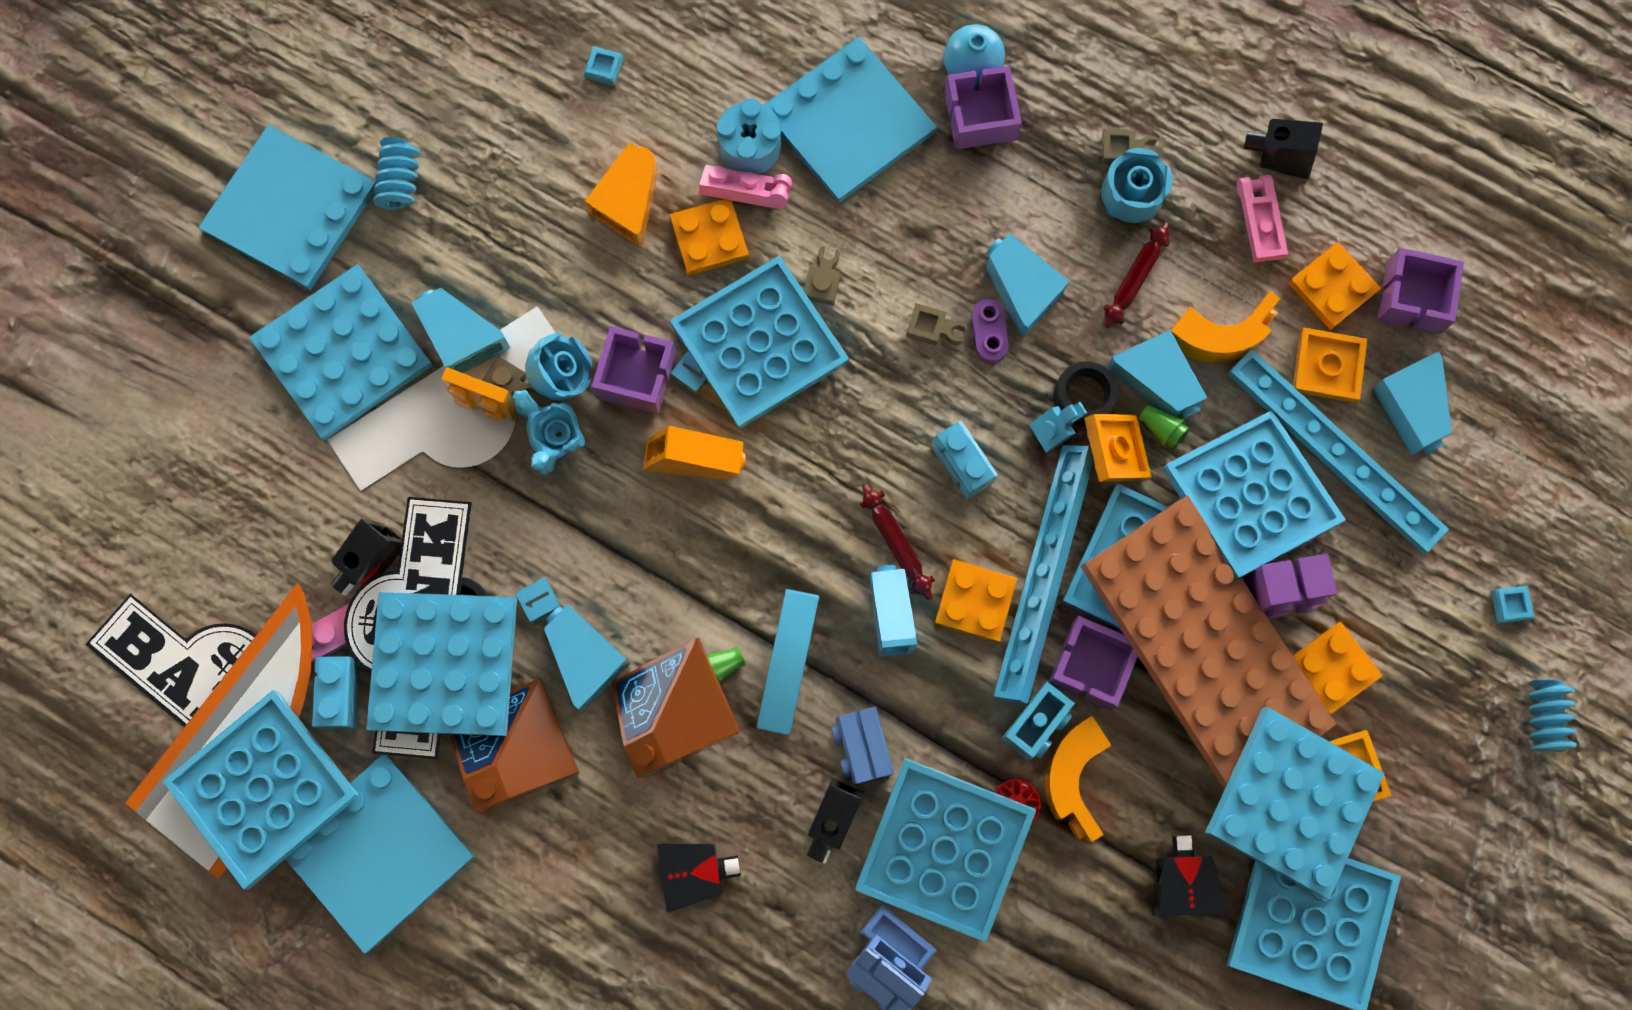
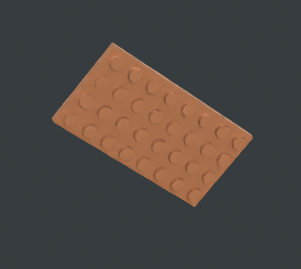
(1201, 635)

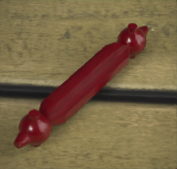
(1136, 275)
(897, 542)

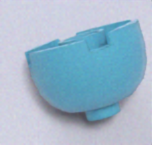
(973, 49)
(558, 367)

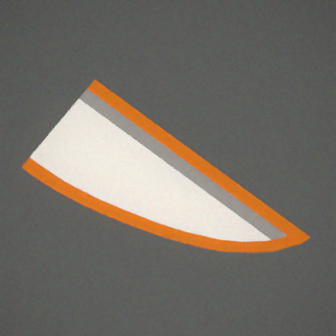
(274, 660)

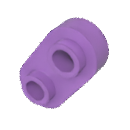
(989, 329)

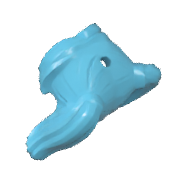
(542, 427)

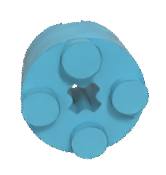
(749, 137)
(1136, 186)

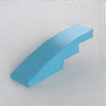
(788, 662)

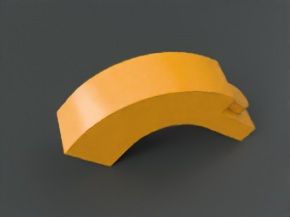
(1220, 343)
(1063, 776)

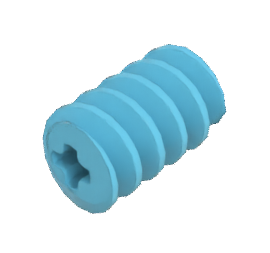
(394, 174)
(1552, 715)

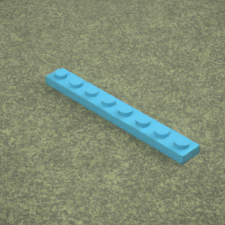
(1338, 452)
(1044, 574)

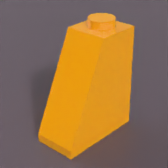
(626, 193)
(693, 454)

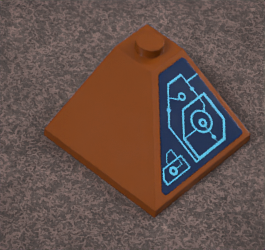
(671, 709)
(523, 761)

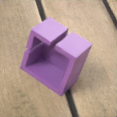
(985, 114)
(1421, 291)
(631, 374)
(1284, 588)
(1094, 663)

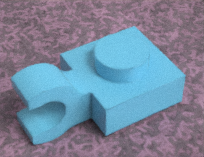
(1055, 425)

